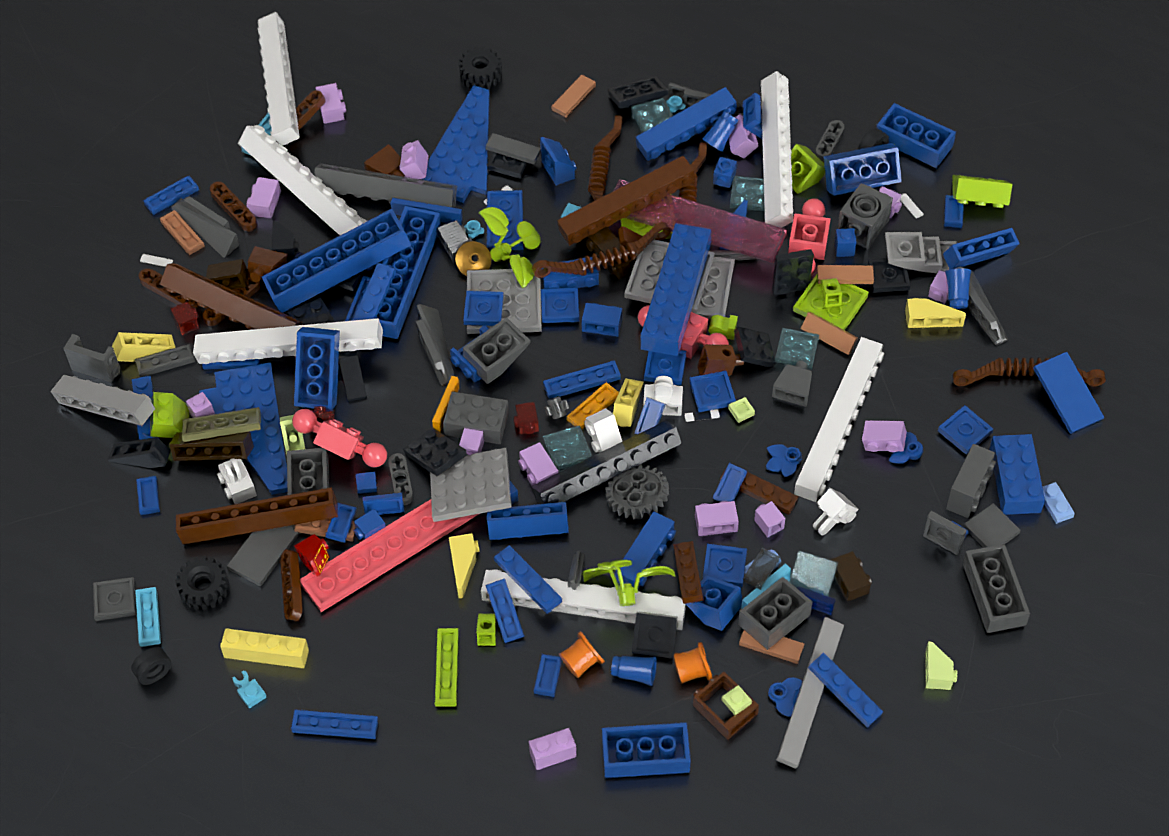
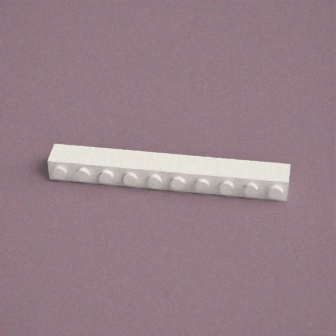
(278, 79)
(776, 150)
(299, 180)
(281, 341)
(838, 420)
(592, 600)

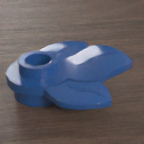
(910, 443)
(781, 459)
(789, 690)

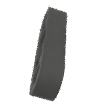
(830, 147)
(403, 471)

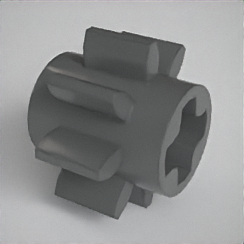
(556, 407)

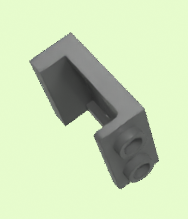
(91, 363)

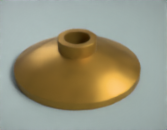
(464, 257)

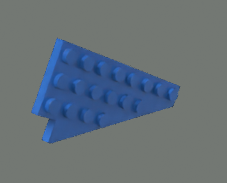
(462, 151)
(248, 389)

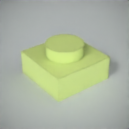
(741, 409)
(736, 700)

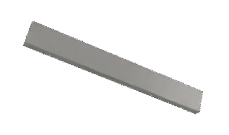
(808, 696)

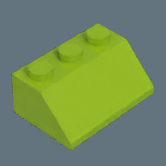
(981, 190)

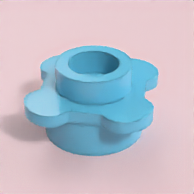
(675, 104)
(473, 229)

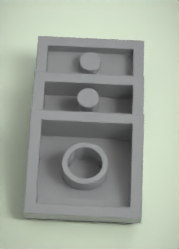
(916, 252)

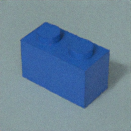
(602, 319)

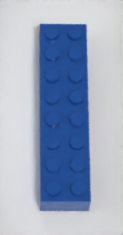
(336, 261)
(409, 265)
(676, 289)

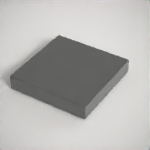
(991, 527)
(944, 533)
(114, 599)

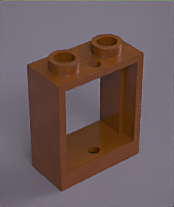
(737, 721)

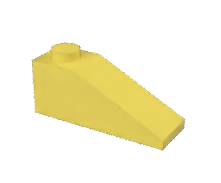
(927, 313)
(138, 345)
(627, 402)
(463, 555)

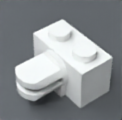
(665, 392)
(603, 430)
(237, 481)
(836, 509)

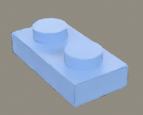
(1057, 503)

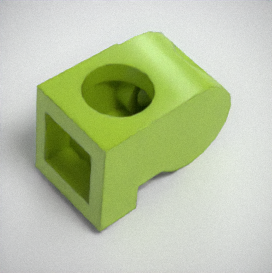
(831, 292)
(723, 325)
(486, 630)

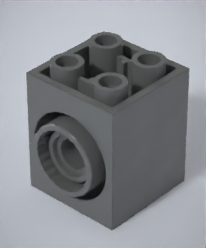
(867, 213)

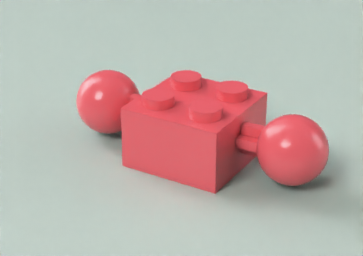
(810, 230)
(694, 334)
(338, 439)

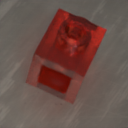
(185, 318)
(526, 418)

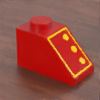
(313, 554)

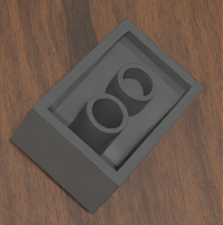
(495, 349)

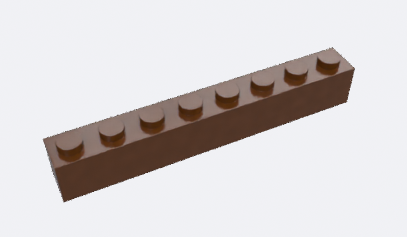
(626, 200)
(223, 299)
(257, 515)

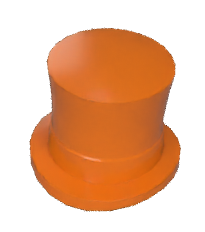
(580, 656)
(692, 664)

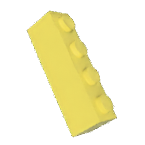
(264, 648)

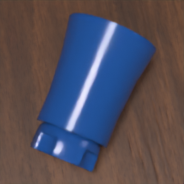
(721, 131)
(958, 287)
(635, 668)

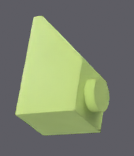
(292, 439)
(939, 669)

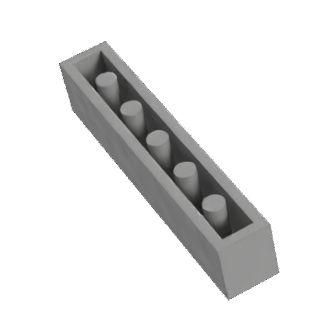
(103, 399)

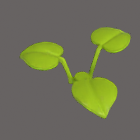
(497, 222)
(625, 591)

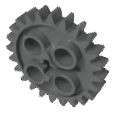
(637, 491)

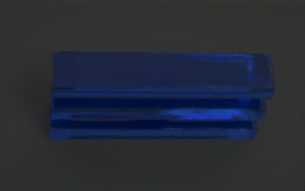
(819, 602)

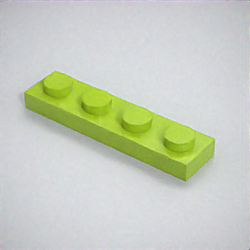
(446, 667)

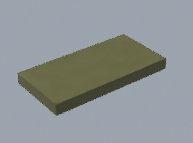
(221, 424)

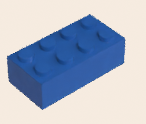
(917, 135)
(870, 166)
(316, 367)
(1017, 474)
(645, 750)

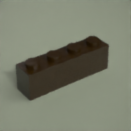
(604, 240)
(215, 448)

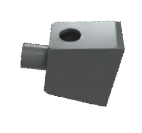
(793, 384)

